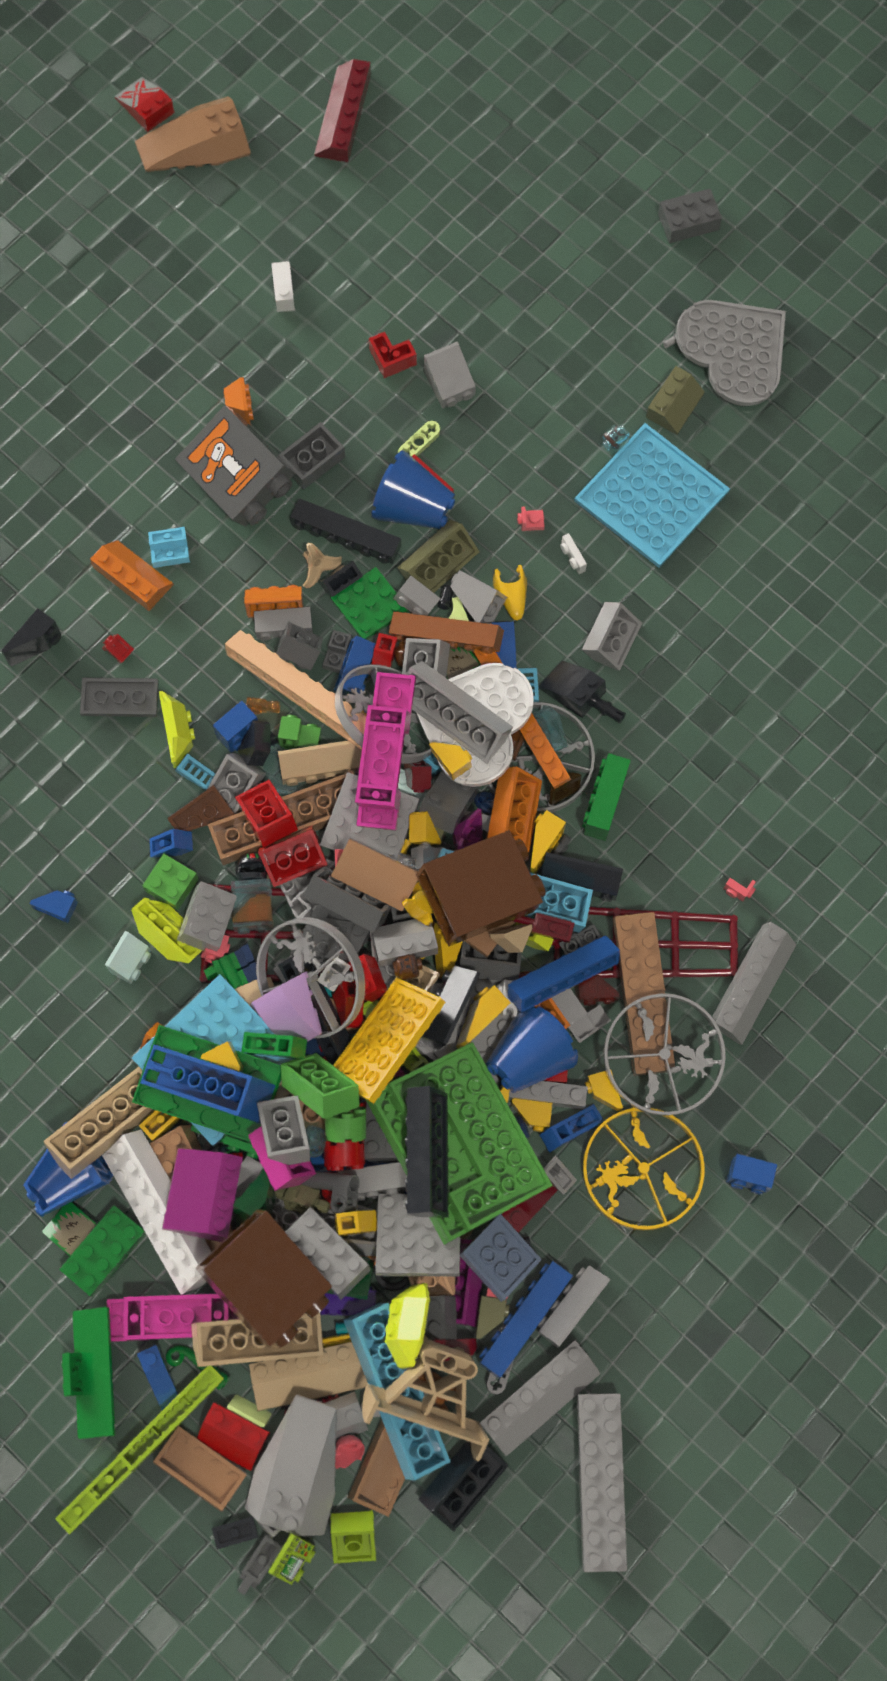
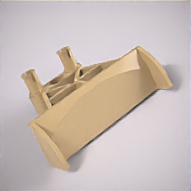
(423, 1412)

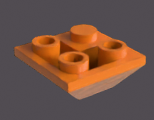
(239, 399)

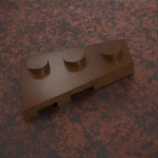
(201, 811)

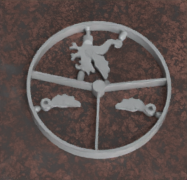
(362, 702)
(578, 746)
(302, 945)
(697, 1061)

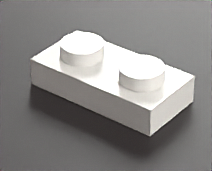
(576, 559)

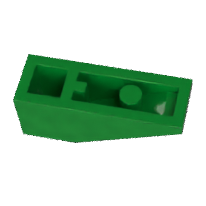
(274, 1045)

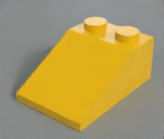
(547, 833)
(482, 1011)

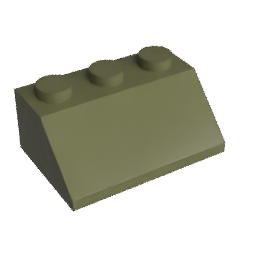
(675, 400)

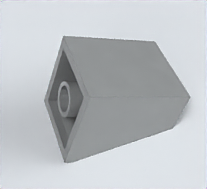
(449, 375)
(477, 597)

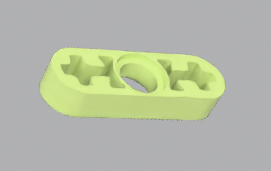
(421, 434)

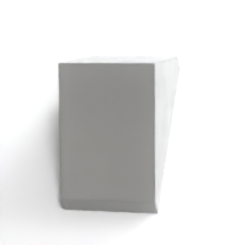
(559, 1175)

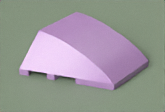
(290, 1009)

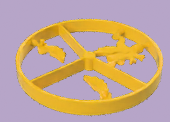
(611, 1177)

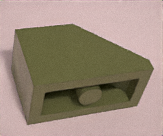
(490, 1314)

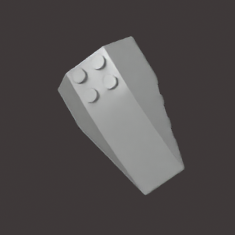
(297, 1471)

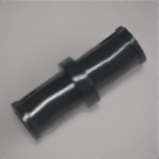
(608, 709)

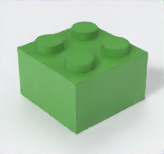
(170, 882)

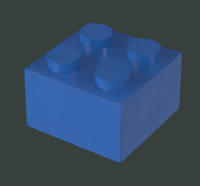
(233, 726)
(751, 1174)

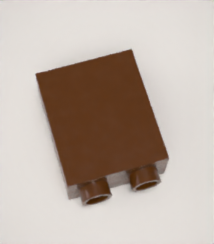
(480, 887)
(265, 1279)

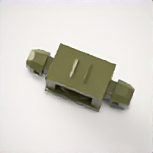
(301, 1198)

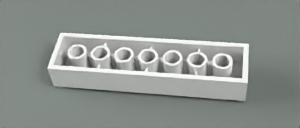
(147, 1192)

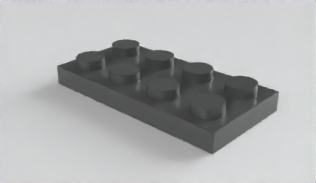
(119, 697)

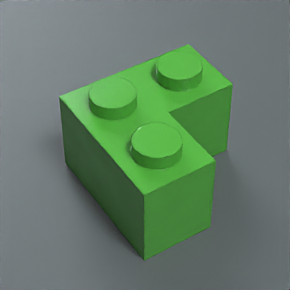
(295, 735)

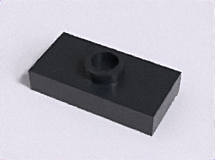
(235, 1532)

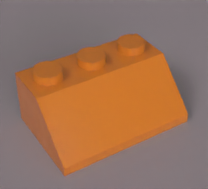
(272, 598)

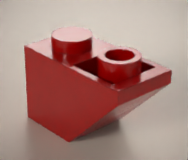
(384, 650)
(344, 1000)

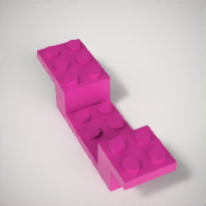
(382, 751)
(163, 1316)

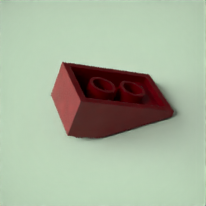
(524, 1212)

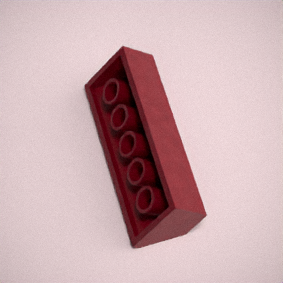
(343, 110)

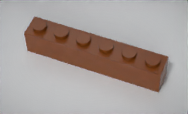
(455, 632)

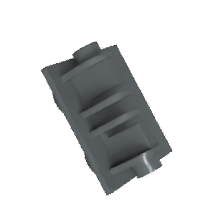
(326, 945)

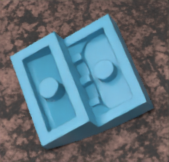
(169, 547)

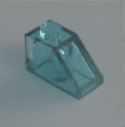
(552, 727)

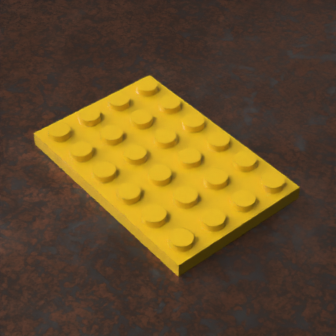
(388, 1037)

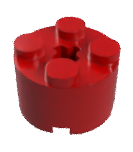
(344, 1154)

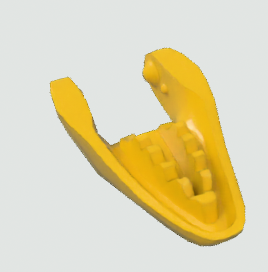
(514, 592)

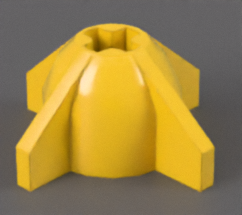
(418, 906)

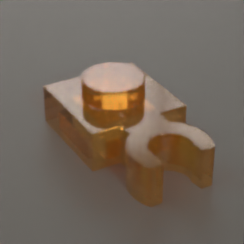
(258, 705)

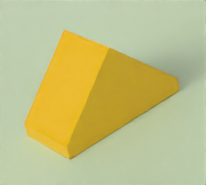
(422, 829)
(225, 1056)

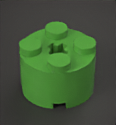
(346, 1126)

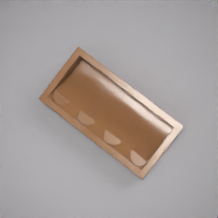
(375, 874)
(200, 1469)
(378, 1476)

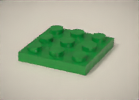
(368, 604)

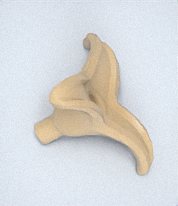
(318, 563)

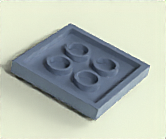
(500, 1257)

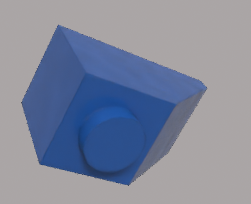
(171, 843)
(56, 904)

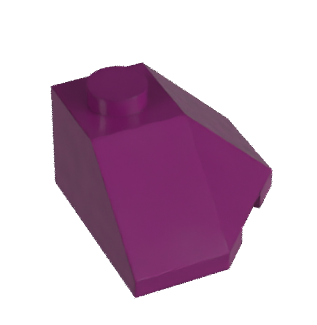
(468, 830)

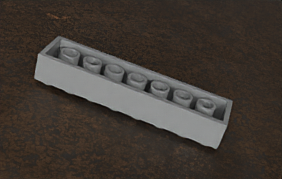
(601, 1483)

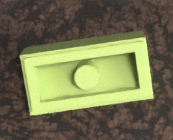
(249, 1411)

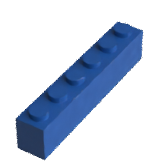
(563, 973)
(526, 1319)

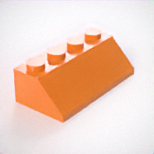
(131, 574)
(515, 805)

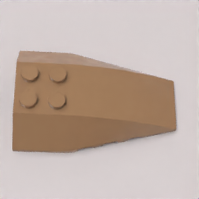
(197, 137)

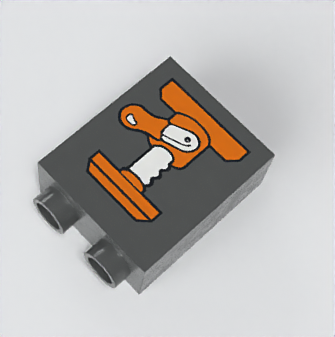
(236, 467)

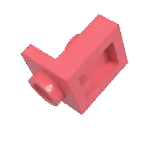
(531, 520)

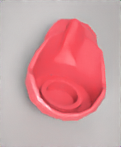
(348, 1450)

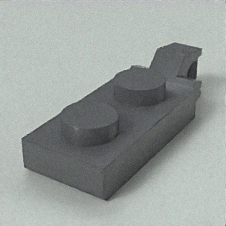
(259, 1564)

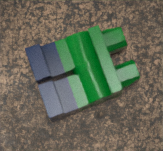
(235, 968)

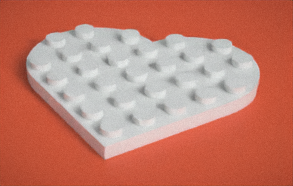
(504, 693)

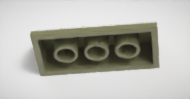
(440, 556)

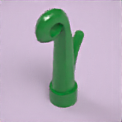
(190, 1354)

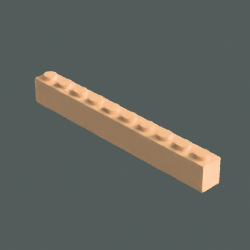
(290, 682)

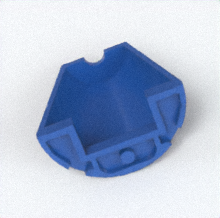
(412, 495)
(532, 1050)
(55, 1189)

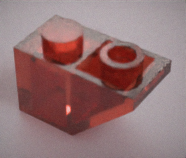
(596, 990)

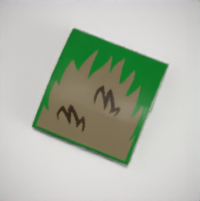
(460, 662)
(69, 1228)

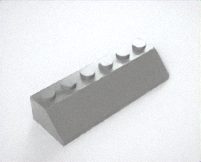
(457, 713)
(753, 982)
(540, 1398)

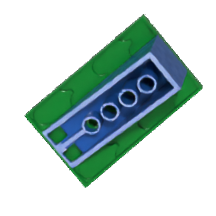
(202, 1091)

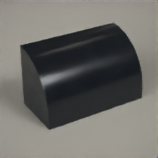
(340, 578)

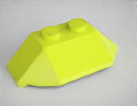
(177, 728)
(161, 927)
(407, 1324)

